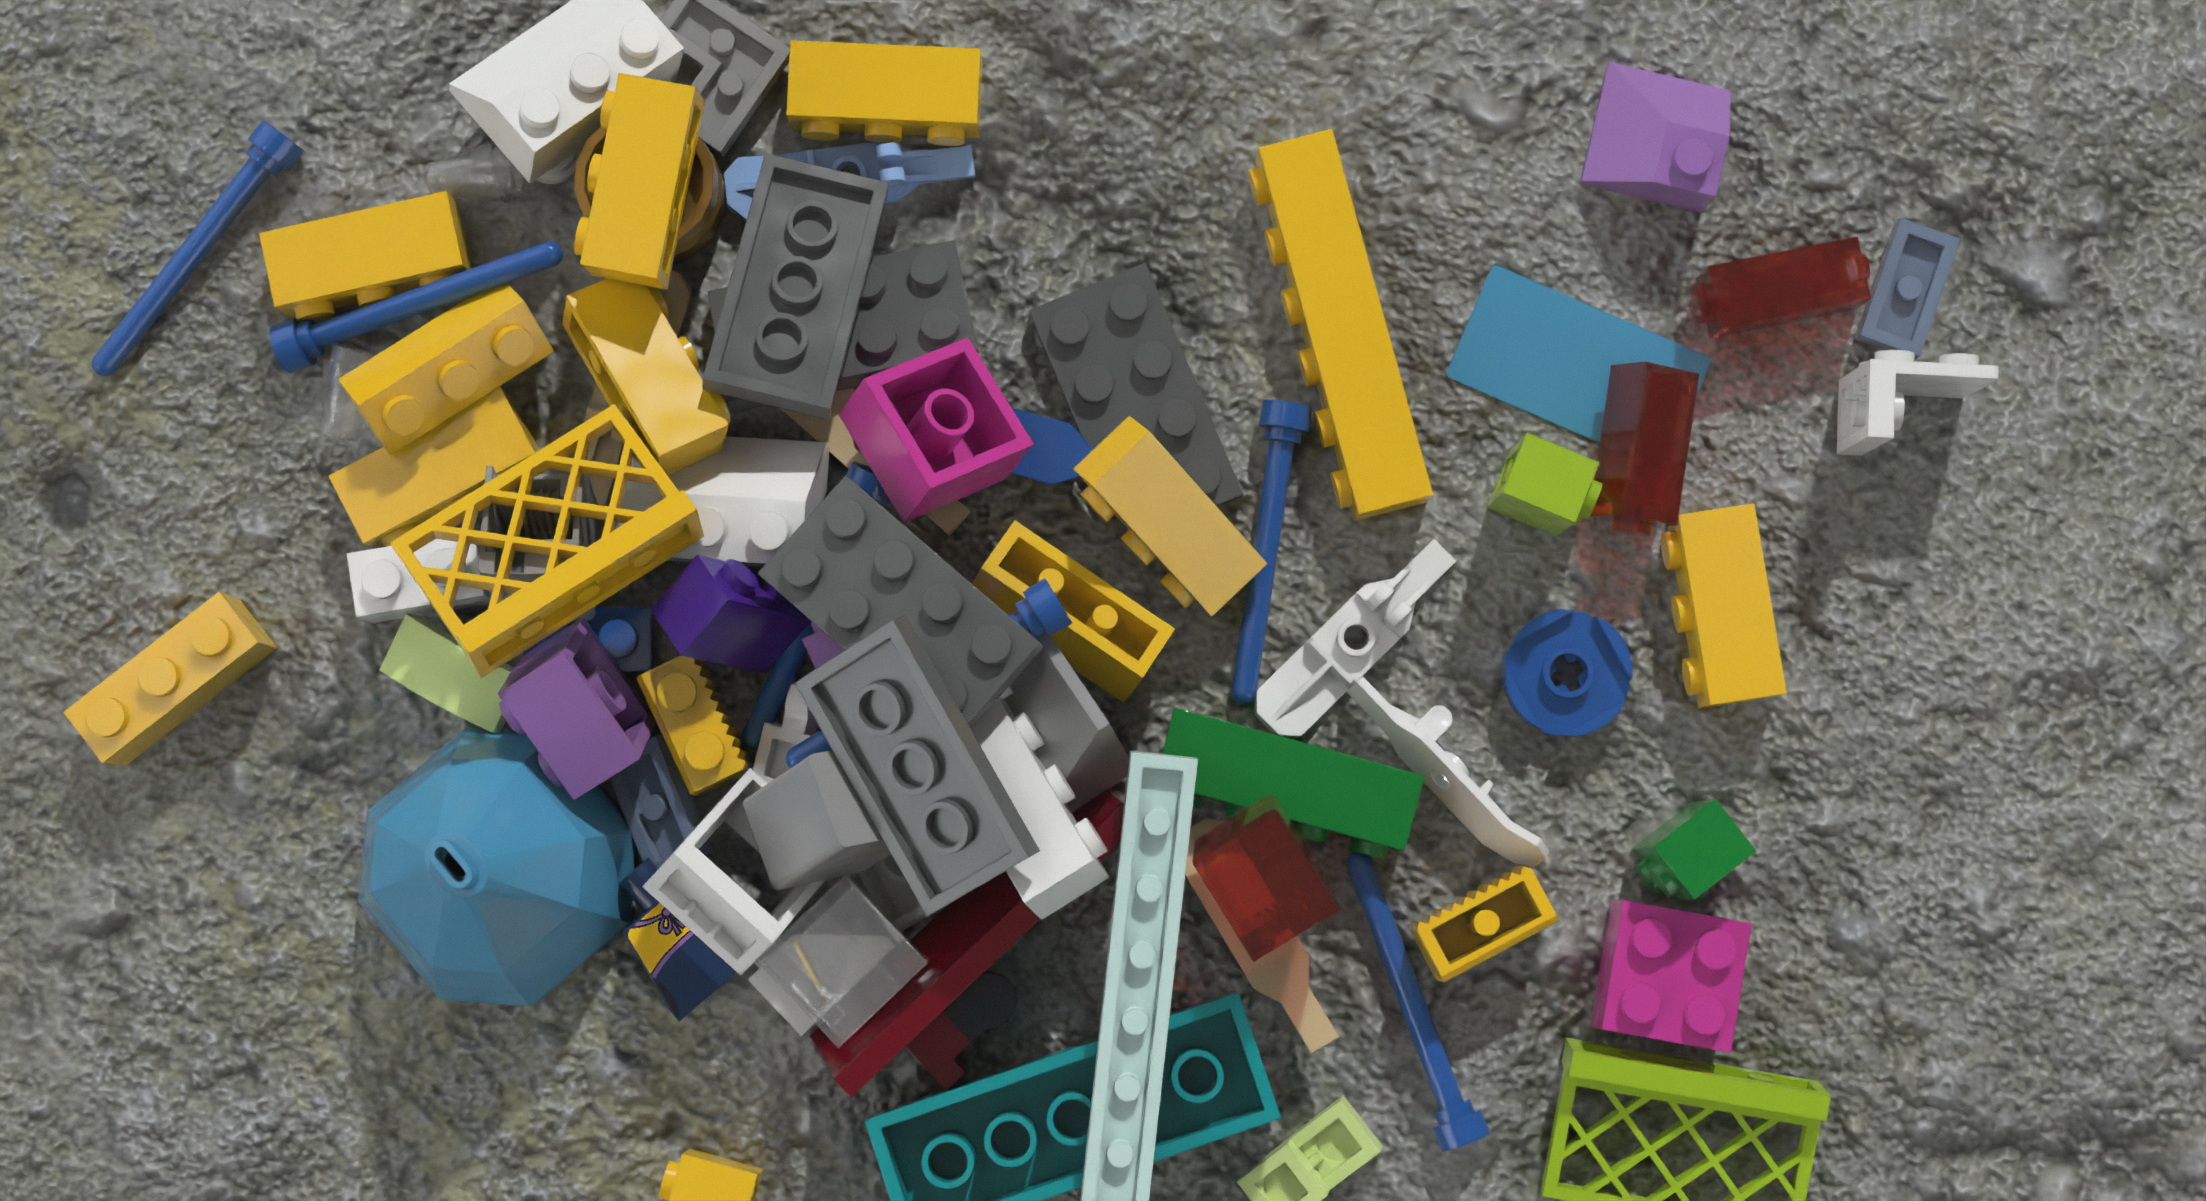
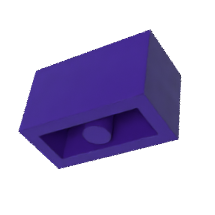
(728, 615)

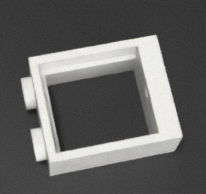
(711, 901)

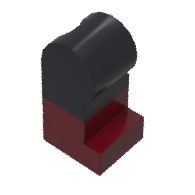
(981, 1006)

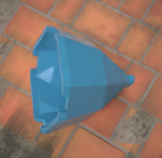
(535, 863)

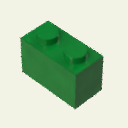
(1691, 851)

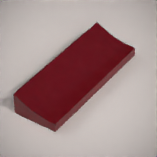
(961, 947)

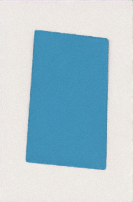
(1554, 352)

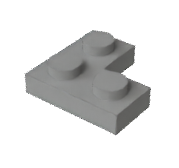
(736, 65)

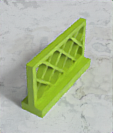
(1688, 1083)

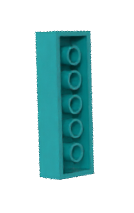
(1027, 1125)

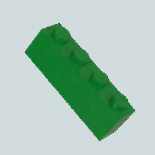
(1313, 784)

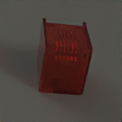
(1263, 877)

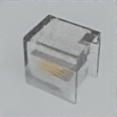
(843, 960)

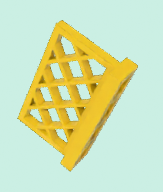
(565, 588)

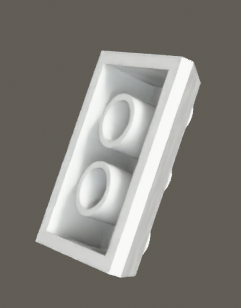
(548, 85)
(745, 496)

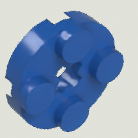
(1601, 685)

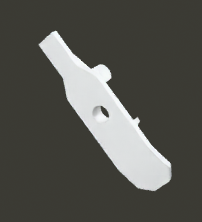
(1327, 666)
(1449, 776)

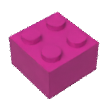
(935, 429)
(1671, 975)

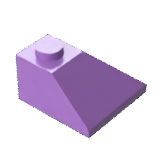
(1658, 138)

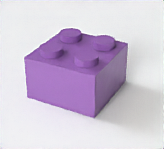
(576, 709)

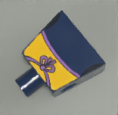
(670, 952)

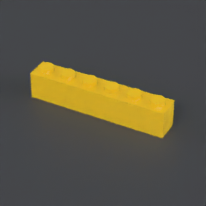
(1341, 326)

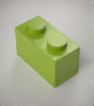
(1546, 486)

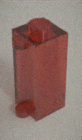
(1782, 287)
(1644, 446)

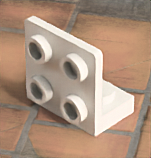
(1873, 398)

